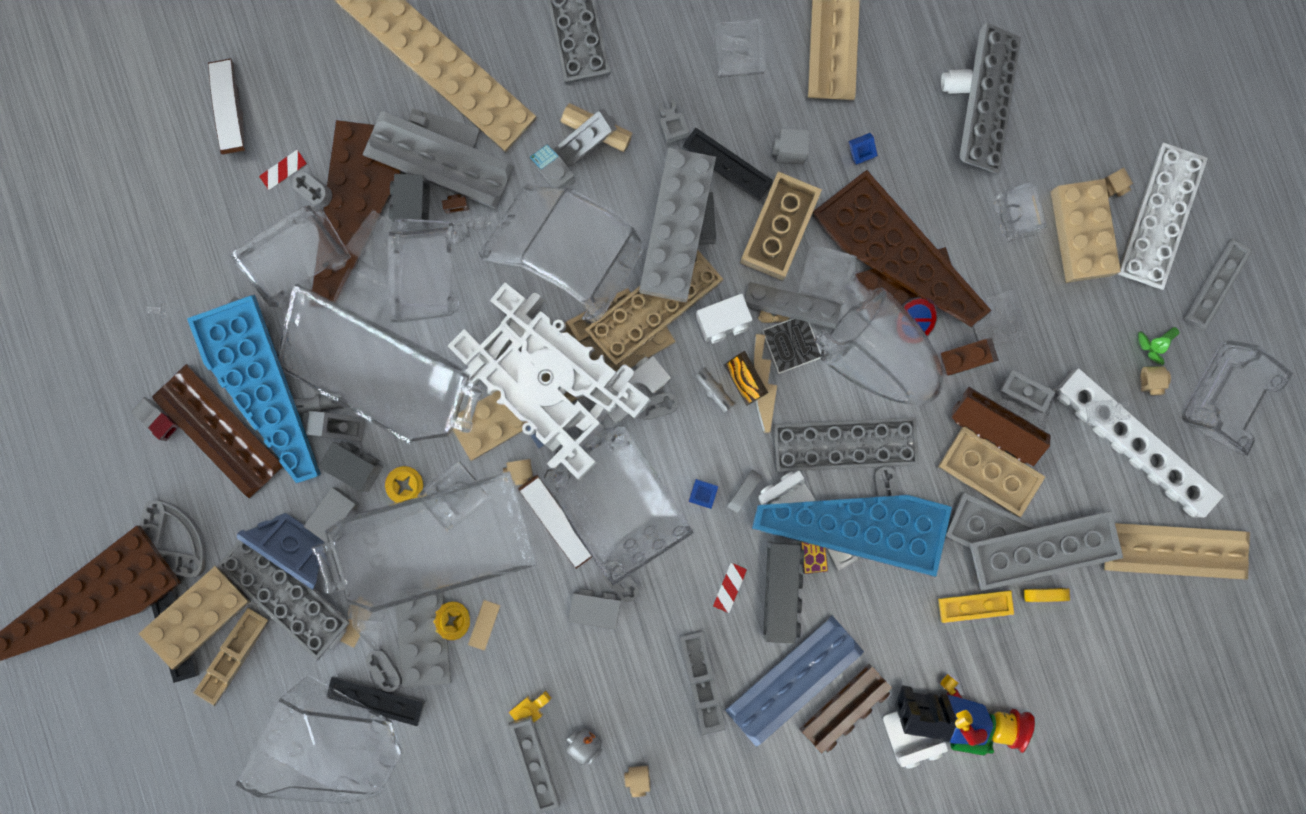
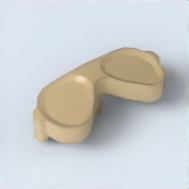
(766, 317)

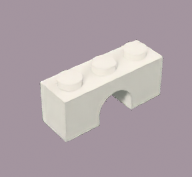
(649, 374)

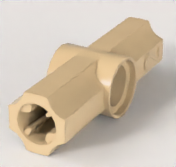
(575, 117)

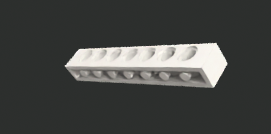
(1204, 496)

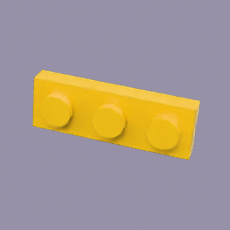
(976, 606)

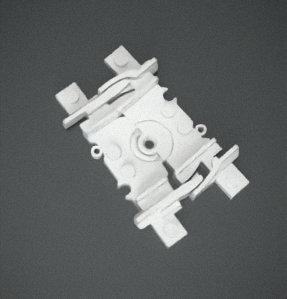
(524, 351)

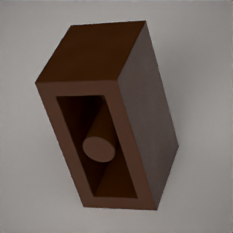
(969, 356)

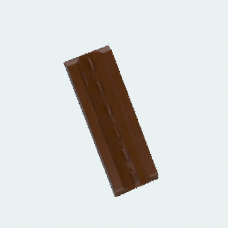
(217, 431)

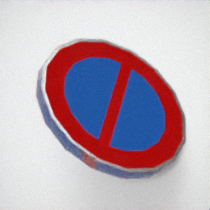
(923, 312)

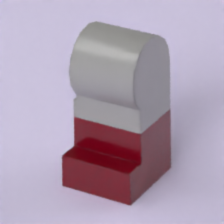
(155, 419)

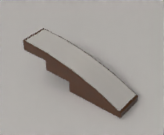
(226, 107)
(554, 520)

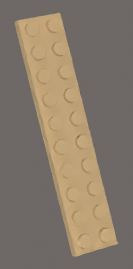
(444, 67)
(497, 423)

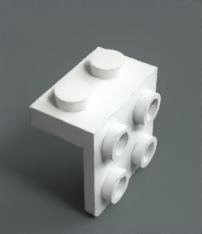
(790, 490)
(911, 748)

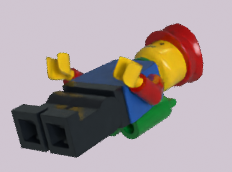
(962, 721)

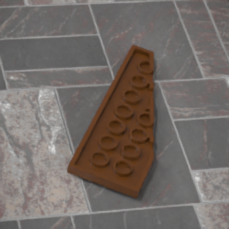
(357, 189)
(881, 235)
(107, 589)

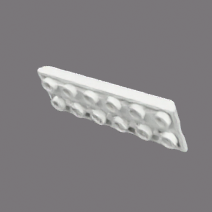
(1162, 216)

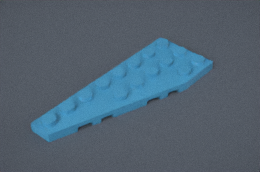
(244, 360)
(883, 529)

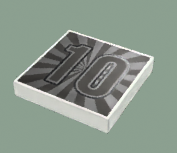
(791, 344)

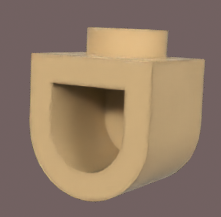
(1118, 183)
(1155, 380)
(520, 471)
(638, 780)

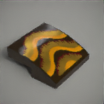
(745, 378)

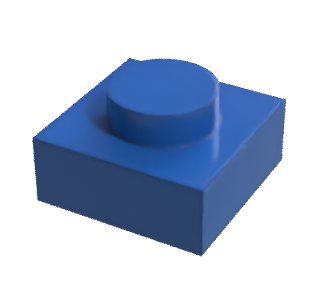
(863, 148)
(703, 494)

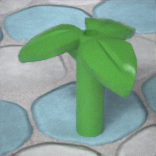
(1158, 345)

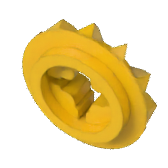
(402, 473)
(460, 623)

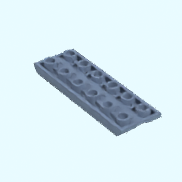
(794, 681)

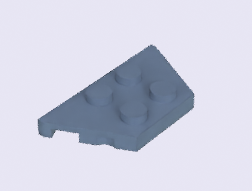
(286, 545)

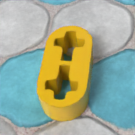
(1046, 594)

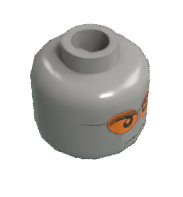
(583, 746)

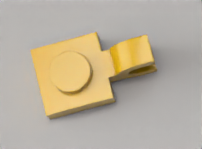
(528, 707)

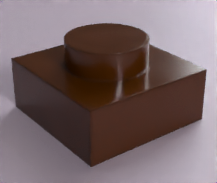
(454, 204)

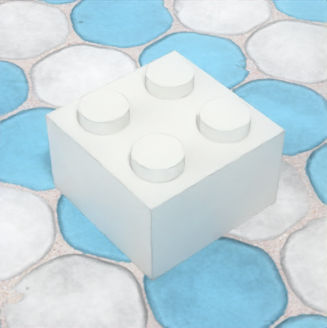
(724, 318)

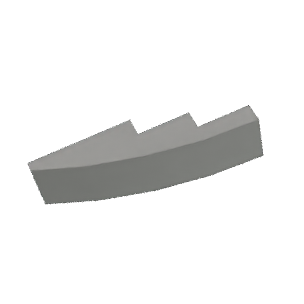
(702, 683)

